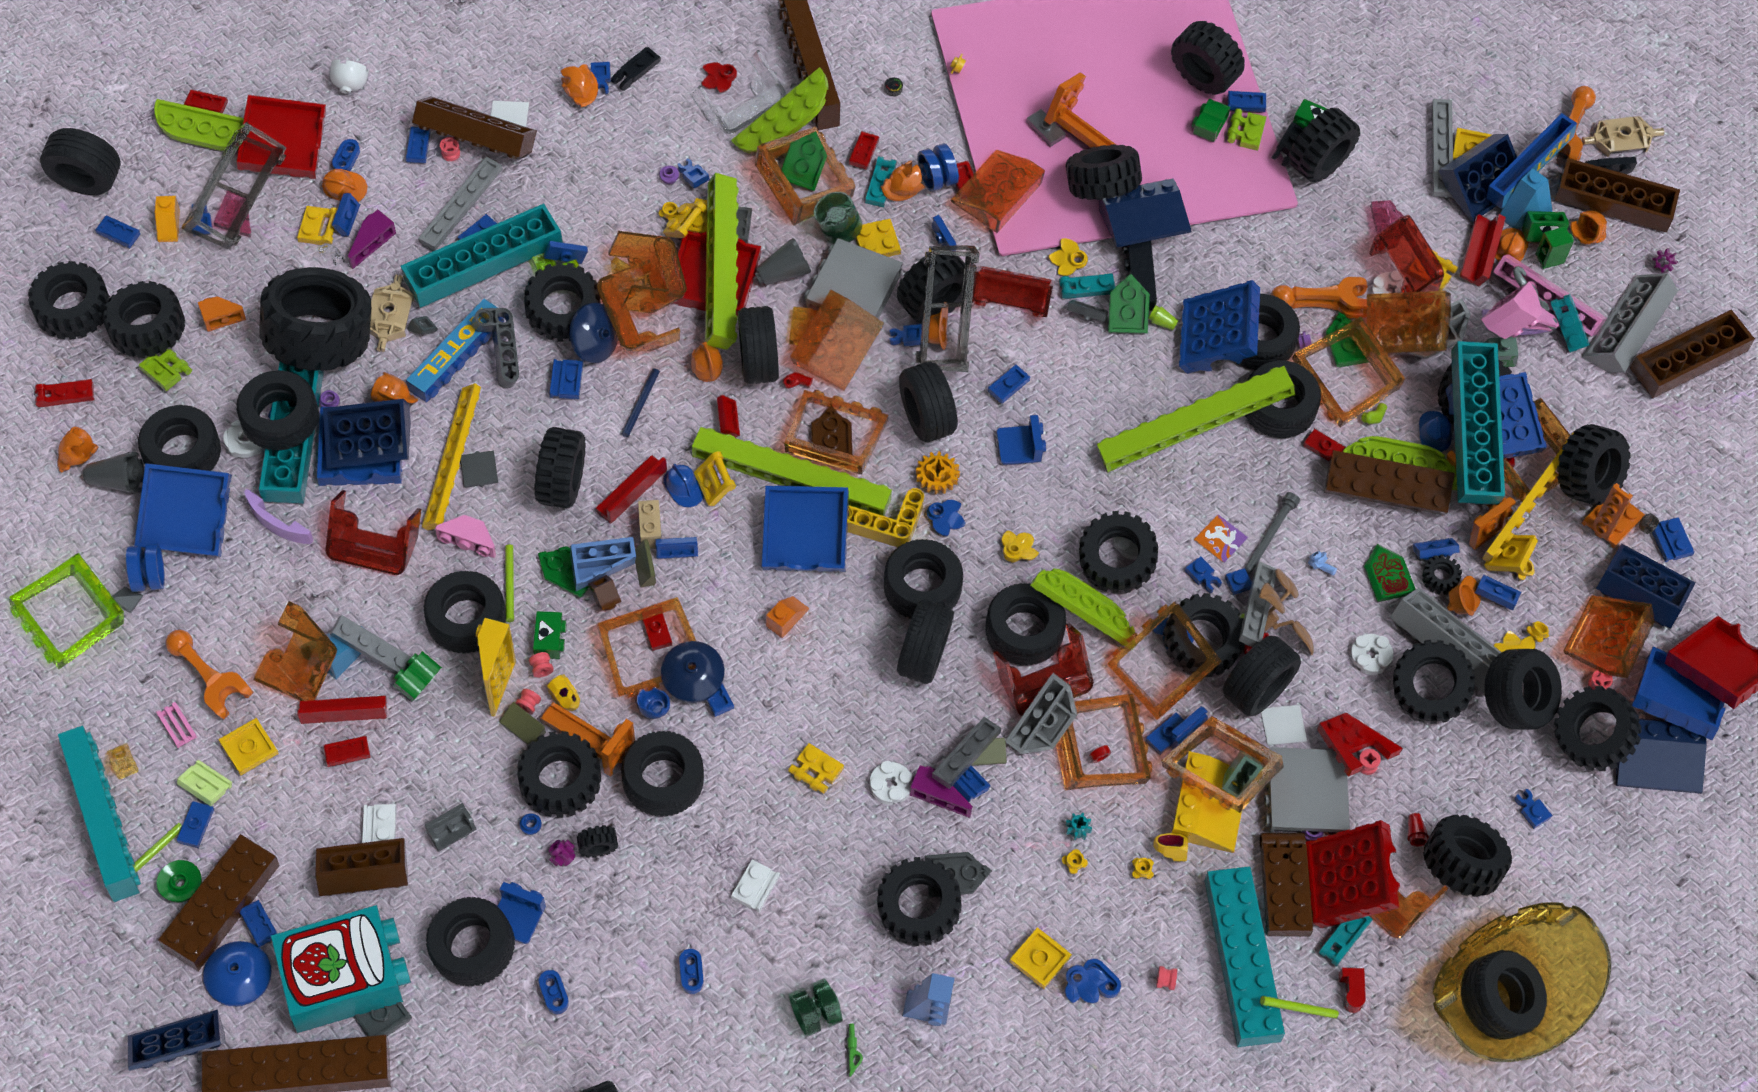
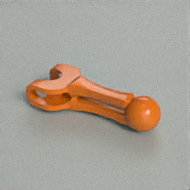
(1582, 99)
(1336, 297)
(217, 684)

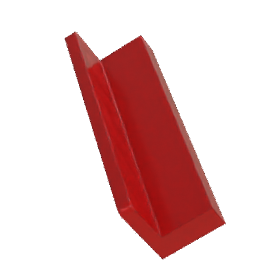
(1482, 249)
(632, 488)
(342, 709)

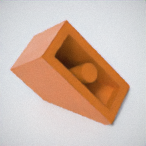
(220, 312)
(785, 615)

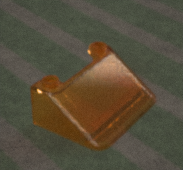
(305, 661)

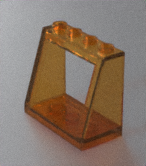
(794, 207)

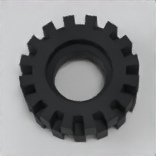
(1443, 564)
(597, 841)

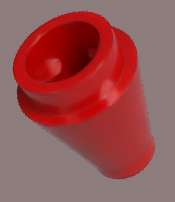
(1417, 832)

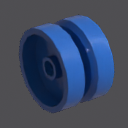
(938, 167)
(145, 567)

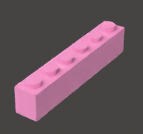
(1548, 291)

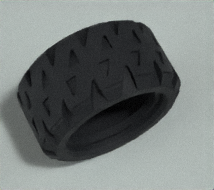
(309, 343)

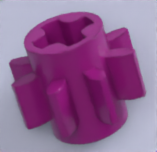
(1661, 263)
(561, 852)

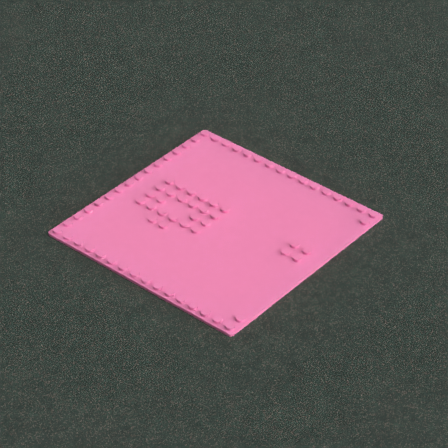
(1130, 95)

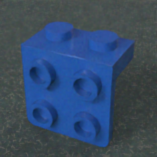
(1021, 443)
(521, 909)

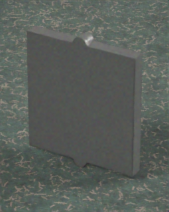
(479, 469)

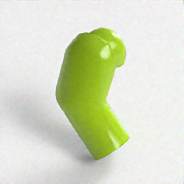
(1376, 416)

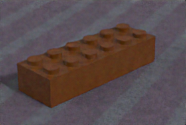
(474, 127)
(1617, 195)
(1692, 353)
(1389, 482)
(218, 902)

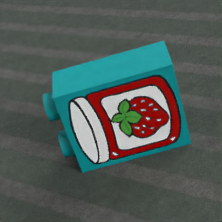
(339, 968)

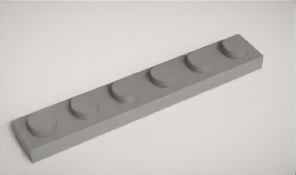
(1441, 142)
(460, 203)
(1257, 608)

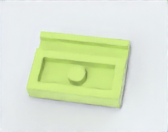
(204, 783)

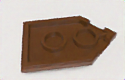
(832, 431)

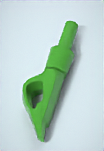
(852, 1049)

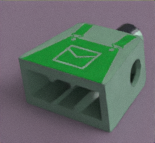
(1506, 350)
(1242, 772)

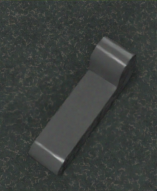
(500, 347)

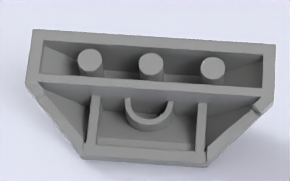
(1458, 323)
(1045, 718)

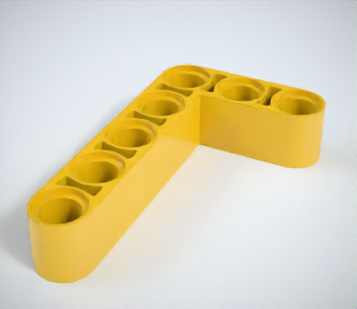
(893, 526)

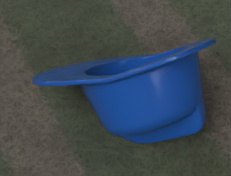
(1435, 430)
(683, 486)

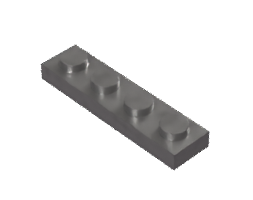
(370, 645)
(966, 752)

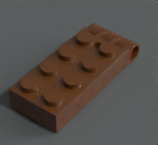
(1286, 884)

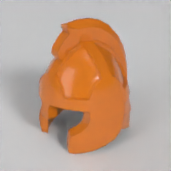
(580, 84)
(903, 182)
(1590, 227)
(706, 362)
(391, 388)
(75, 448)

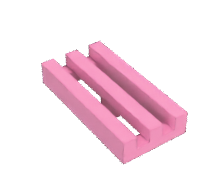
(168, 711)

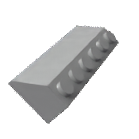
(1631, 322)
(1431, 621)

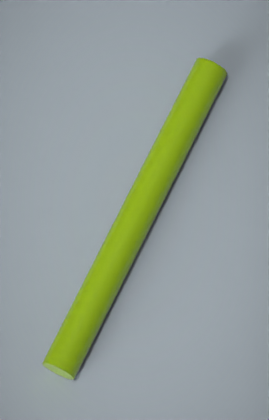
(509, 582)
(159, 845)
(1299, 1007)

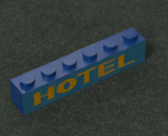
(1533, 157)
(449, 356)

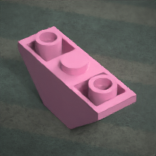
(467, 534)

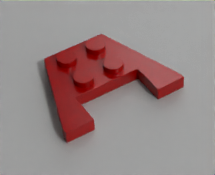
(1350, 735)

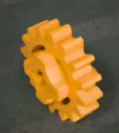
(927, 472)

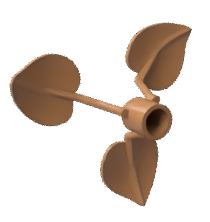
(1269, 594)

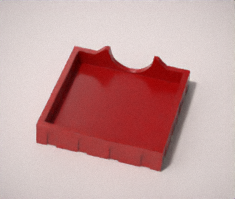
(290, 123)
(693, 264)
(1718, 661)
(1352, 874)

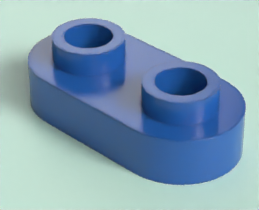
(344, 157)
(691, 972)
(1112, 980)
(553, 993)

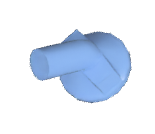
(1318, 560)

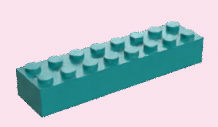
(480, 255)
(1477, 423)
(287, 471)
(100, 813)
(1243, 956)

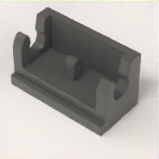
(450, 827)

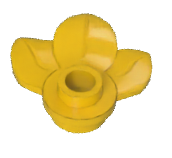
(1065, 257)
(1018, 546)
(1512, 641)

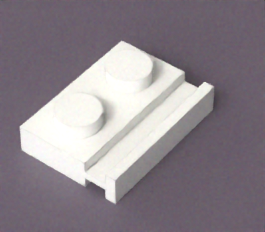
(379, 822)
(755, 886)

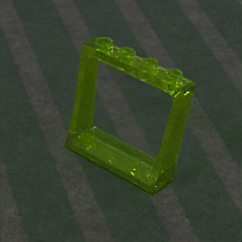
(95, 589)

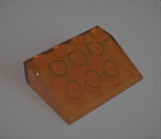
(999, 189)
(1410, 320)
(836, 340)
(1611, 634)

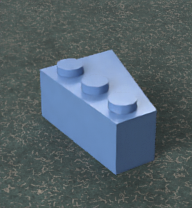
(600, 558)
(930, 1000)

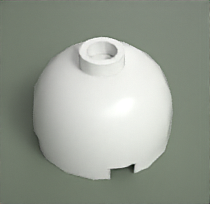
(348, 76)

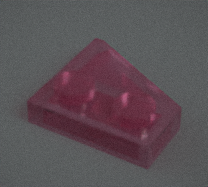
(228, 211)
(1384, 214)

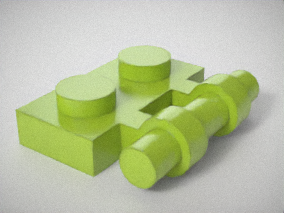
(1252, 132)
(163, 374)

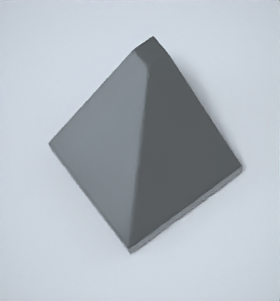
(422, 325)
(127, 599)

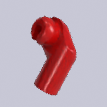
(796, 379)

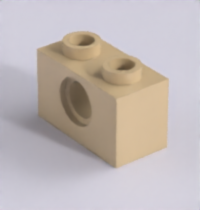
(649, 521)

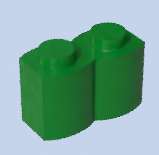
(1211, 119)
(416, 676)

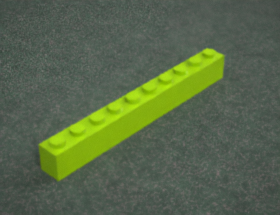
(721, 261)
(1196, 418)
(787, 470)

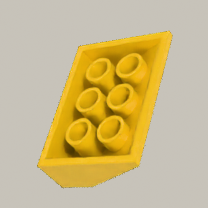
(496, 659)
(1203, 818)

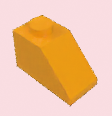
(167, 218)

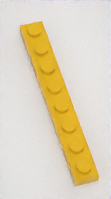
(451, 457)
(1526, 506)

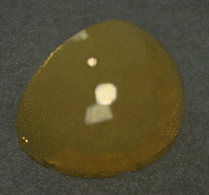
(1567, 954)

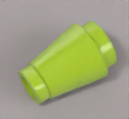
(1162, 318)

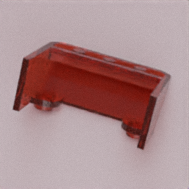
(1410, 255)
(1013, 290)
(367, 548)
(1071, 667)

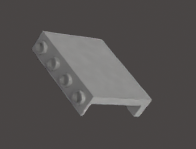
(857, 275)
(1308, 792)

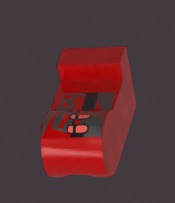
(1355, 988)

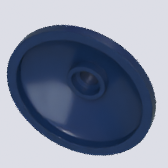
(592, 333)
(695, 684)

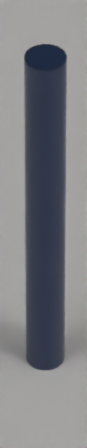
(640, 402)

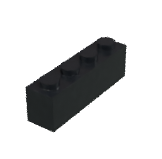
(1140, 264)

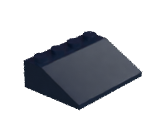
(1473, 172)
(1145, 213)
(367, 433)
(1643, 580)
(1665, 759)
(175, 1040)

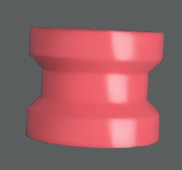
(449, 144)
(541, 664)
(1603, 679)
(528, 700)
(1369, 768)
(1166, 978)

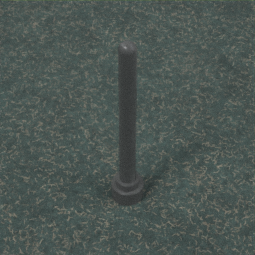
(1290, 502)

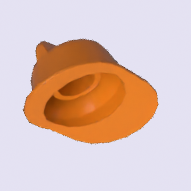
(342, 181)
(1512, 243)
(938, 327)
(1463, 597)

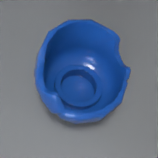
(653, 703)

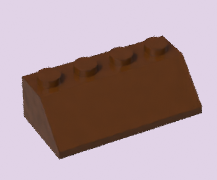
(361, 867)

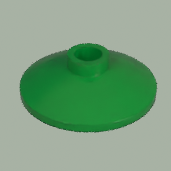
(173, 874)

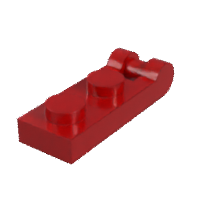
(64, 393)

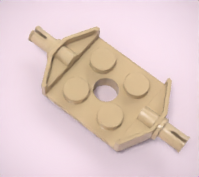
(1610, 139)
(390, 325)

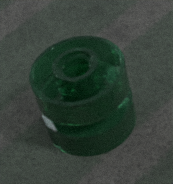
(838, 217)
(821, 1005)

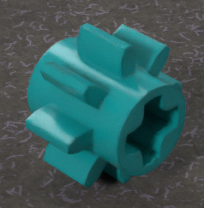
(1078, 832)

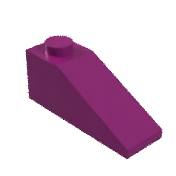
(372, 234)
(933, 792)

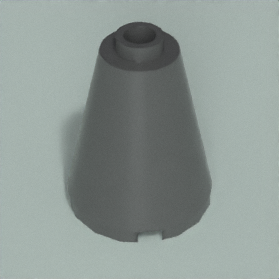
(783, 264)
(117, 472)

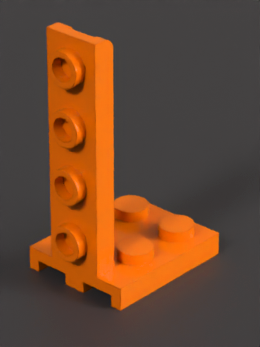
(1061, 112)
(1614, 517)
(1492, 522)
(607, 748)

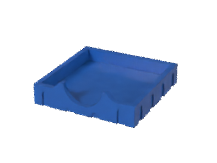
(1220, 326)
(1519, 417)
(357, 475)
(183, 509)
(805, 528)
(1676, 698)

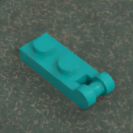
(875, 195)
(1086, 286)
(1570, 323)
(1344, 938)

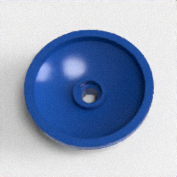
(237, 986)

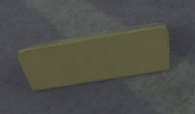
(645, 565)
(522, 724)
(993, 754)

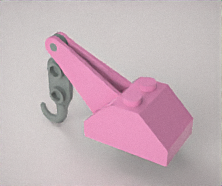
(1519, 311)

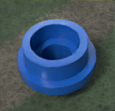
(530, 818)

